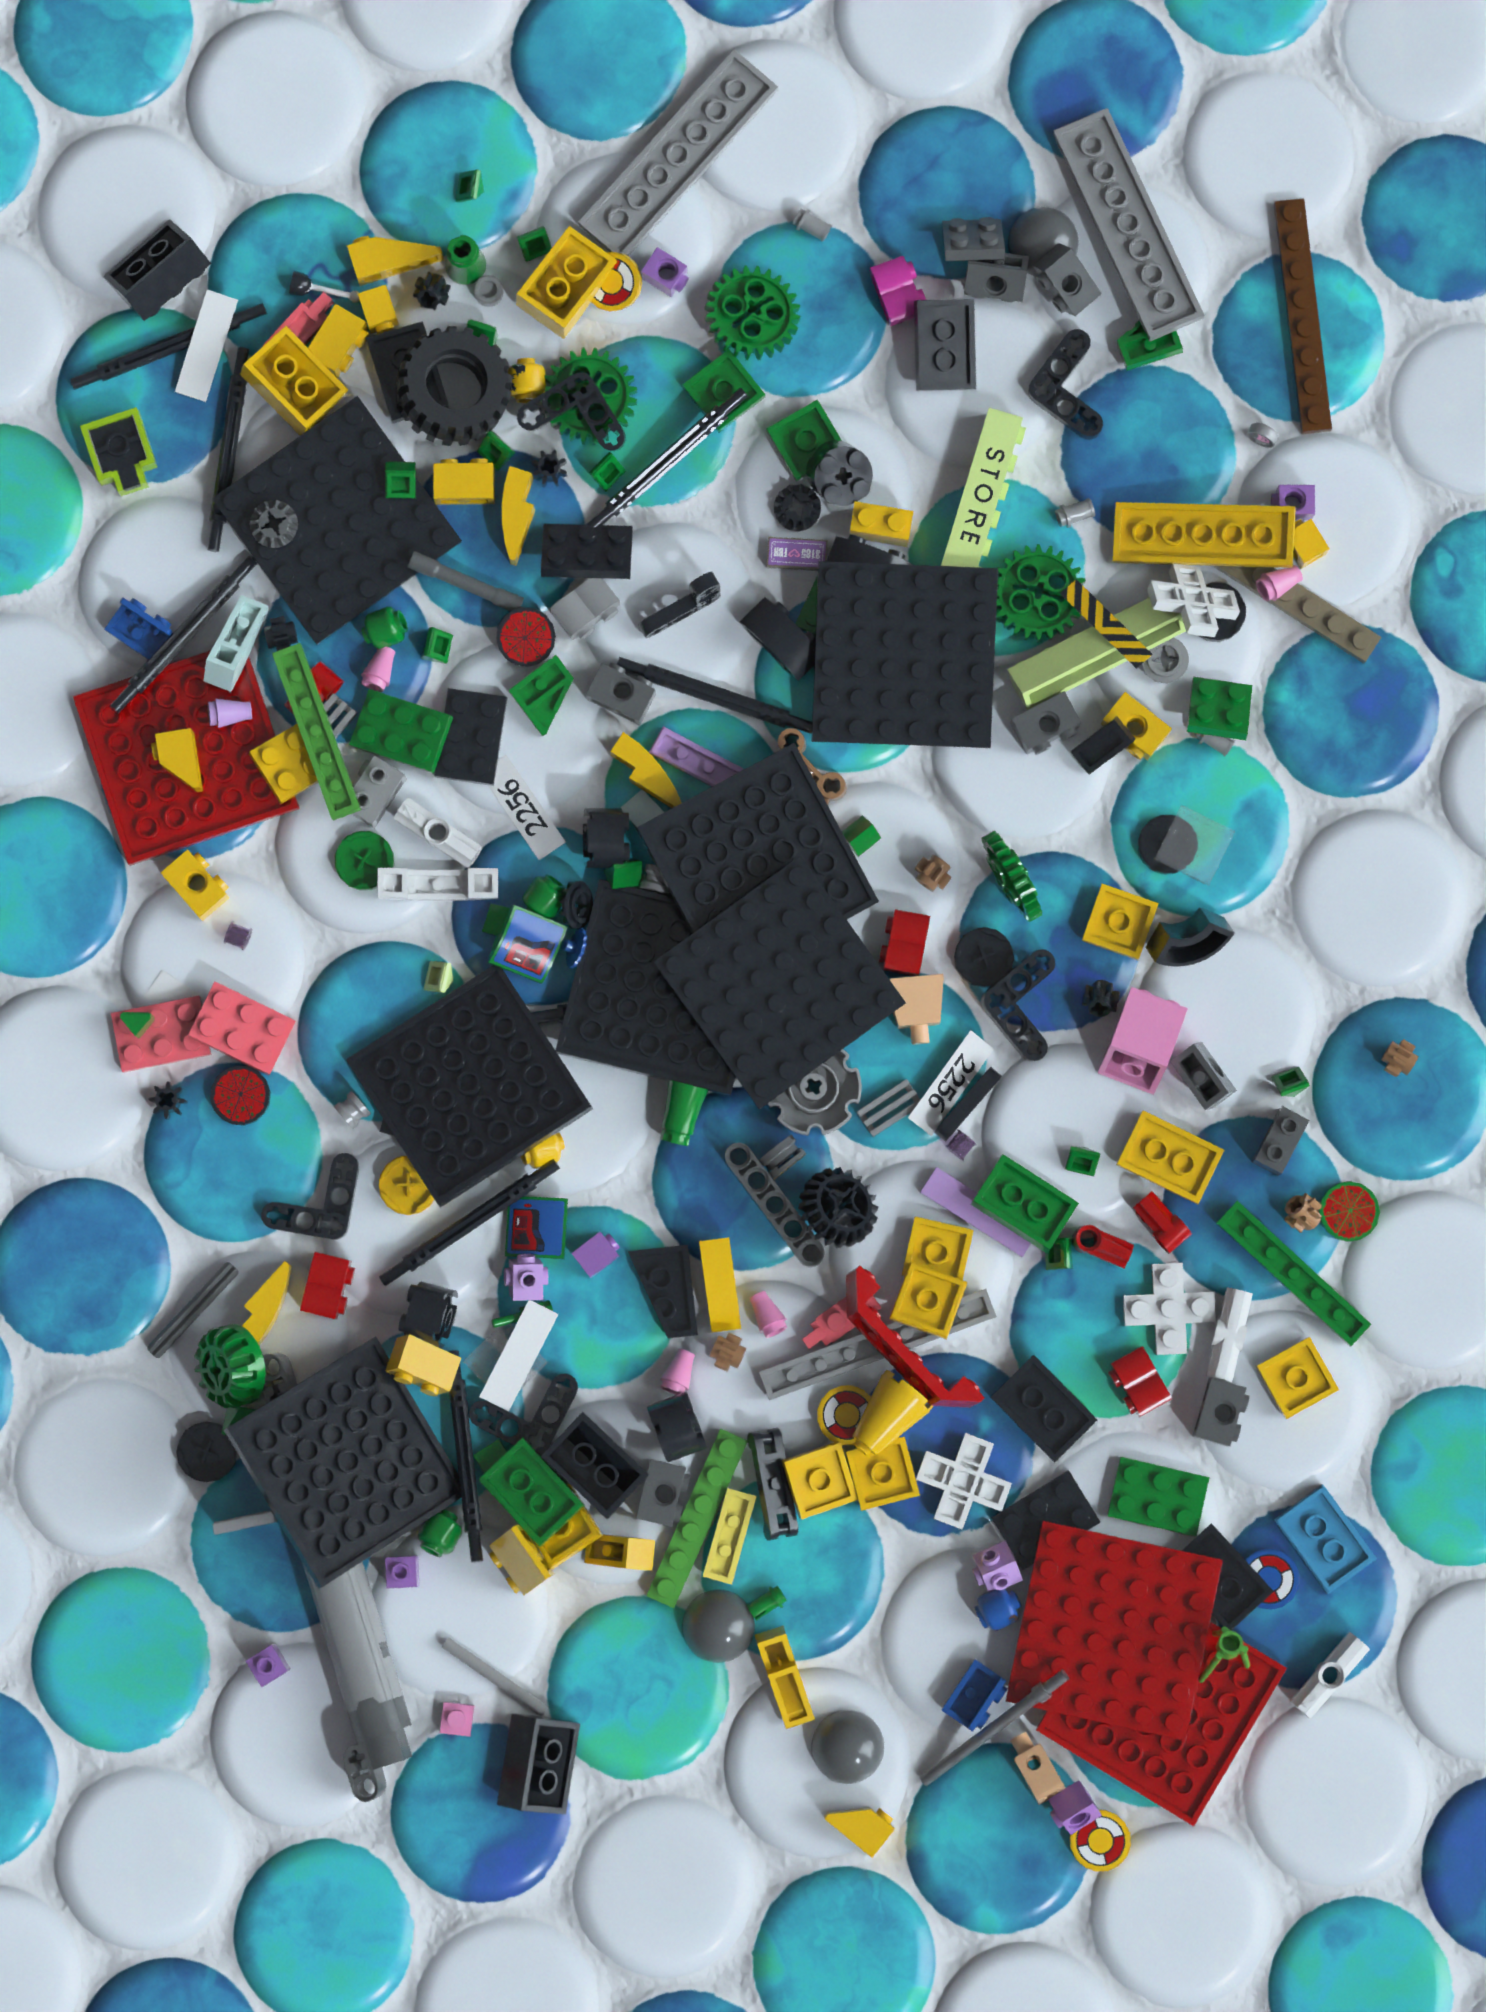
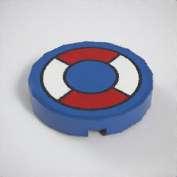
(1279, 1573)

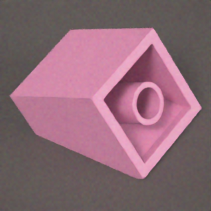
(1143, 1040)

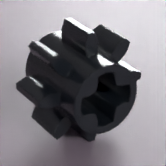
(431, 291)
(554, 462)
(280, 633)
(1100, 998)
(158, 1100)

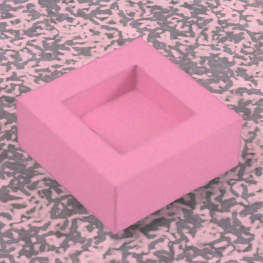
(457, 1719)

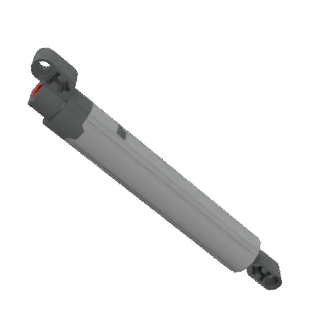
(358, 1654)

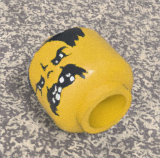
(527, 380)

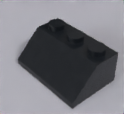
(157, 270)
(595, 1465)
(538, 1764)

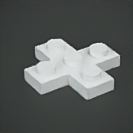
(1194, 600)
(1169, 1308)
(963, 1481)

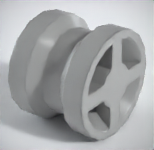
(654, 881)
(352, 1110)

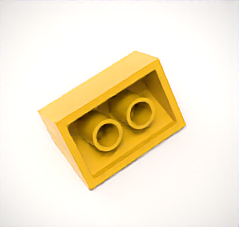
(293, 381)

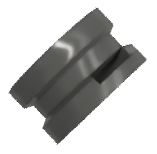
(780, 1154)

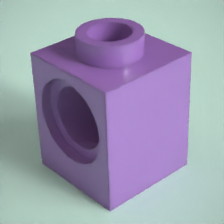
(661, 260)
(1303, 493)
(596, 1253)
(402, 1572)
(268, 1665)
(1073, 1808)

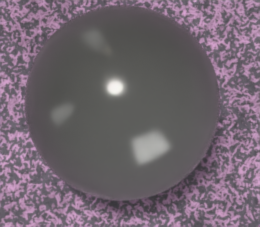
(1039, 232)
(718, 1626)
(847, 1746)

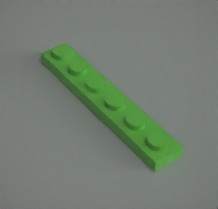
(316, 731)
(697, 1518)

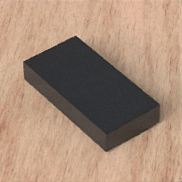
(1103, 745)

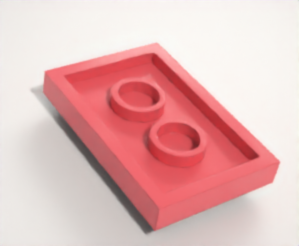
(241, 1028)
(164, 1040)

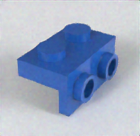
(138, 629)
(974, 1696)

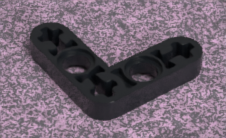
(1057, 393)
(583, 402)
(703, 592)
(1011, 996)
(330, 1209)
(526, 1428)

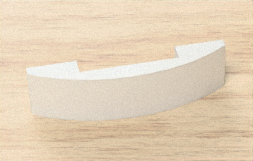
(438, 884)

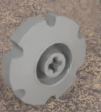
(827, 1109)

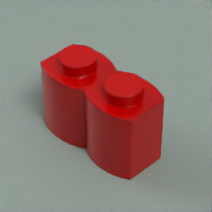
(906, 942)
(327, 1285)
(1139, 1381)

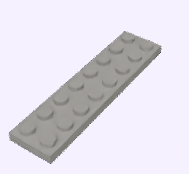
(678, 155)
(1128, 224)

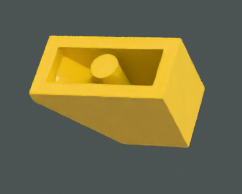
(179, 756)
(621, 1552)
(863, 1827)

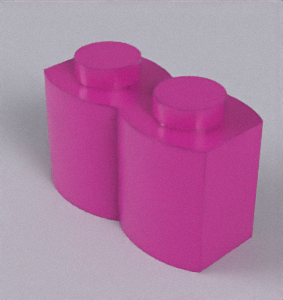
(896, 289)

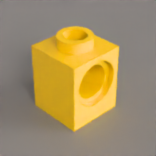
(378, 309)
(1308, 543)

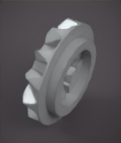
(1175, 670)

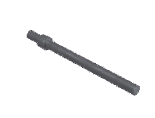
(1039, 1693)

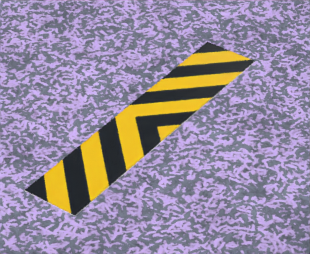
(1106, 623)

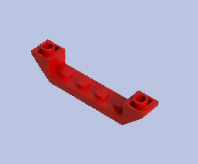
(859, 1289)

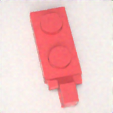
(307, 318)
(833, 1323)

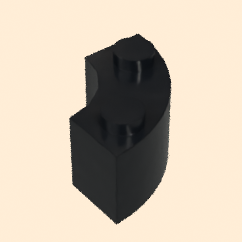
(856, 551)
(781, 637)
(1189, 940)

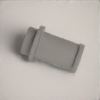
(811, 224)
(1074, 513)
(1220, 744)

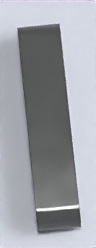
(768, 1191)

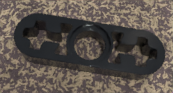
(968, 1104)

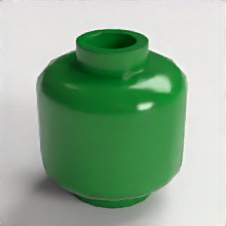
(384, 627)
(544, 896)
(440, 1534)

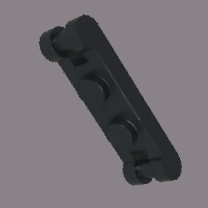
(773, 1484)

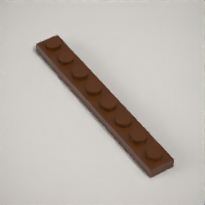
(1302, 316)

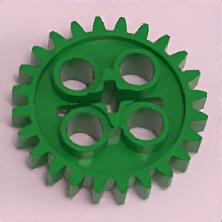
(735, 293)
(618, 401)
(1031, 619)
(1011, 876)

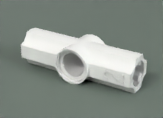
(422, 822)
(1229, 1334)
(1343, 1659)

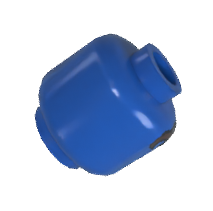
(998, 1609)

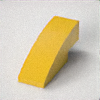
(516, 512)
(647, 771)
(720, 1285)
(267, 1303)
(784, 1677)

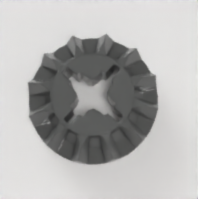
(287, 528)

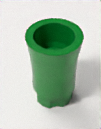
(465, 269)
(681, 1112)

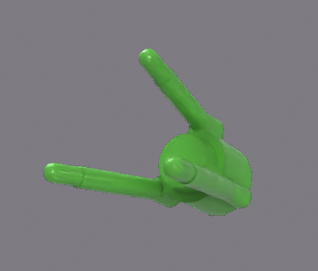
(1227, 1647)

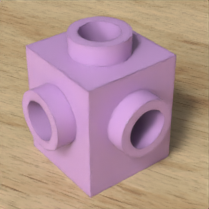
(525, 1288)
(996, 1567)

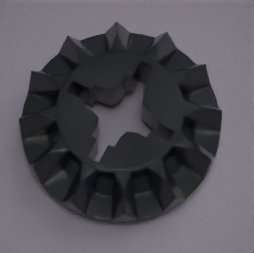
(790, 519)
(578, 893)

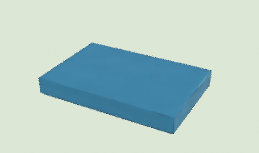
(1325, 1539)

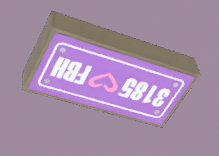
(795, 553)

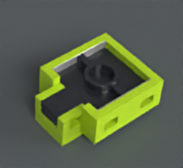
(120, 451)

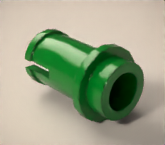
(767, 1602)

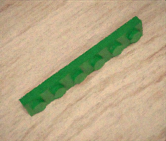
(1293, 1273)

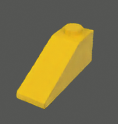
(383, 257)

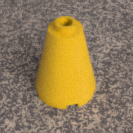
(889, 1414)

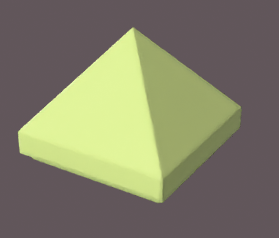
(438, 977)

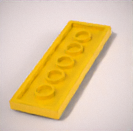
(1204, 534)

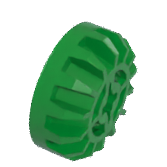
(230, 1366)

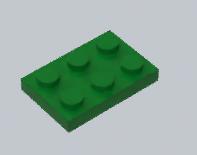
(401, 731)
(1024, 1203)
(531, 1492)
(1158, 1496)

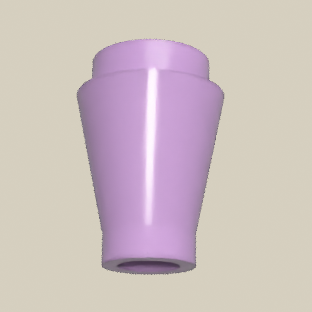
(228, 712)

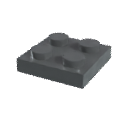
(973, 239)

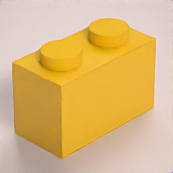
(338, 339)
(464, 482)
(881, 524)
(422, 1365)

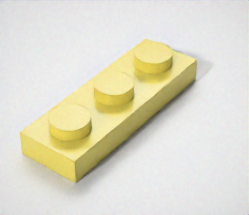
(729, 1536)

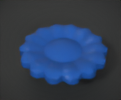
(575, 947)

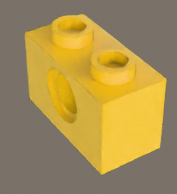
(1153, 728)
(181, 873)

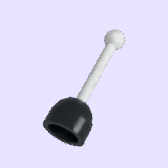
(302, 284)

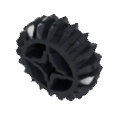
(821, 1207)

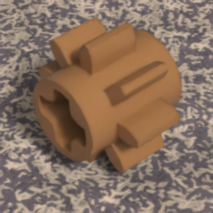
(932, 873)
(1399, 1058)
(1303, 1212)
(728, 1352)

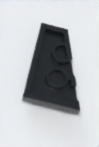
(669, 1286)

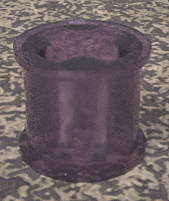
(238, 935)
(960, 1145)

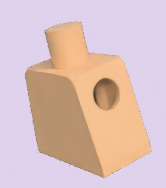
(922, 1005)
(1043, 1781)

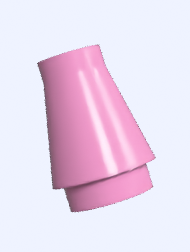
(1276, 583)
(378, 671)
(768, 1316)
(678, 1374)

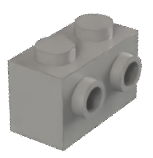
(376, 789)

